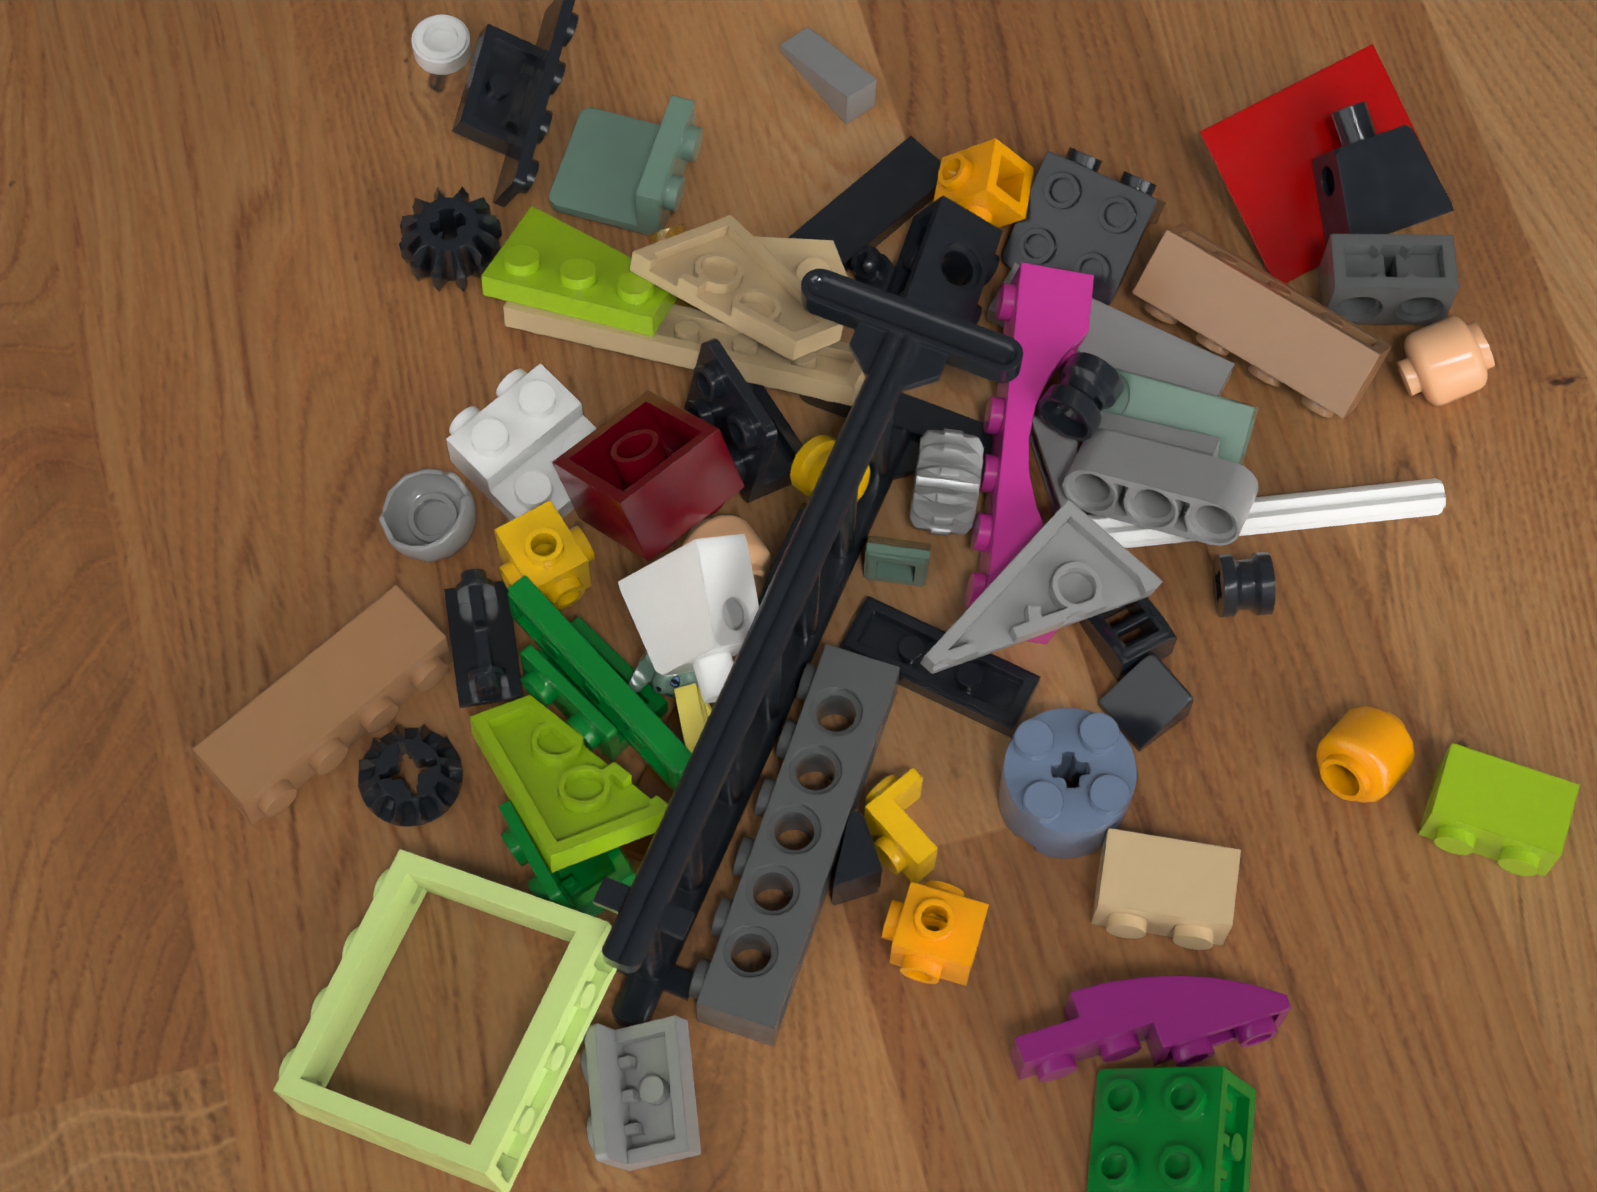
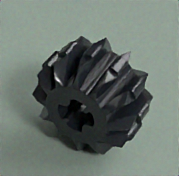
(450, 238)

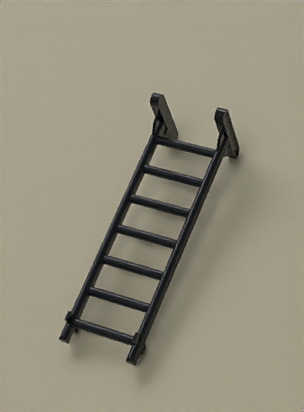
(897, 350)

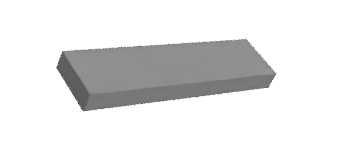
(1145, 349)

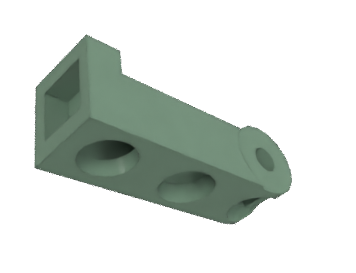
(1188, 410)

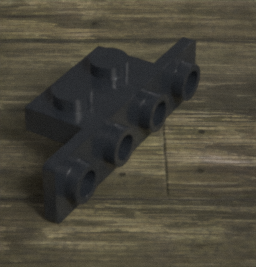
(509, 95)

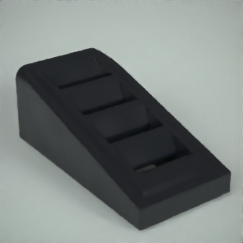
(1122, 658)

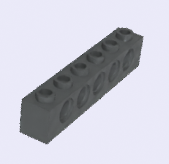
(757, 1001)

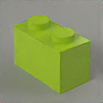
(1498, 811)

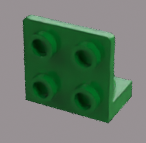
(1171, 1130)

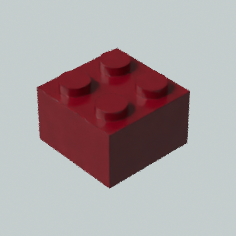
(649, 475)

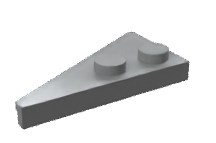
(1055, 580)

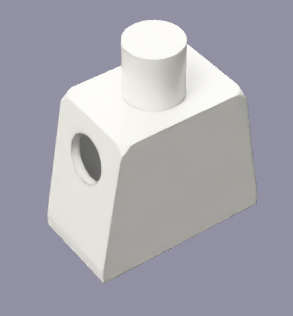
(695, 608)

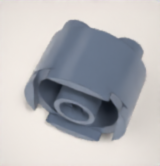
(1033, 790)

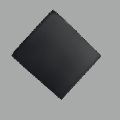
(1147, 702)
(858, 864)

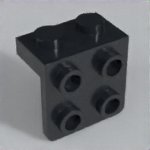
(1083, 221)
(748, 420)

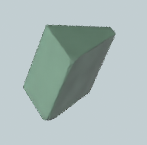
(896, 561)

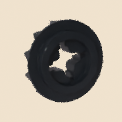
(436, 787)

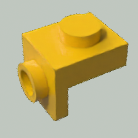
(895, 835)

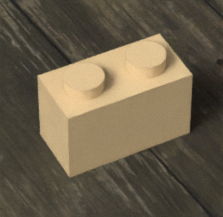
(1166, 889)

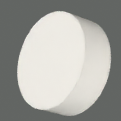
(441, 44)

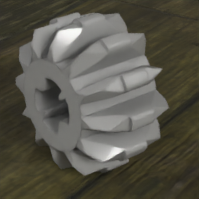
(946, 482)

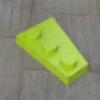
(573, 275)
(560, 787)

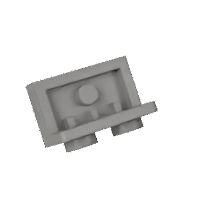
(641, 1093)

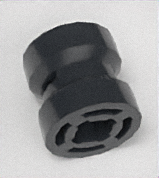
(1084, 391)

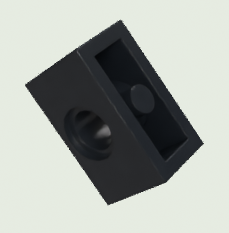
(948, 242)

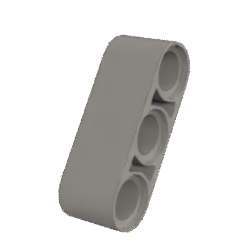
(1161, 487)

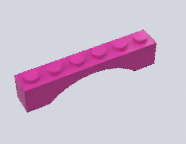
(1049, 319)

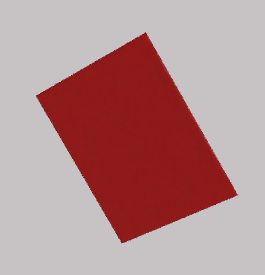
(1271, 148)

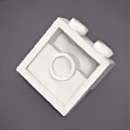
(515, 440)

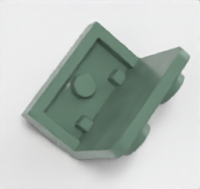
(627, 167)

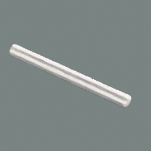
(1310, 511)

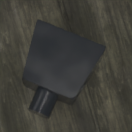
(1375, 179)

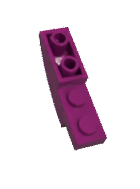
(1173, 1014)

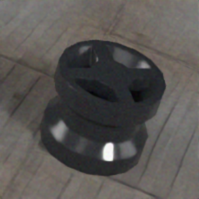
(1244, 584)

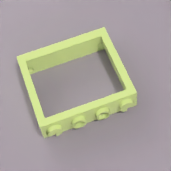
(537, 1065)

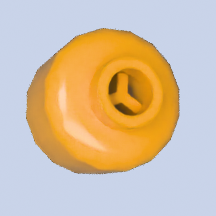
(1365, 754)

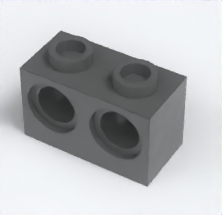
(1389, 277)

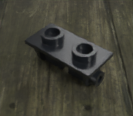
(482, 641)

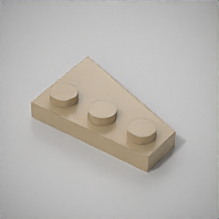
(738, 283)

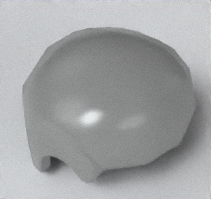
(429, 515)

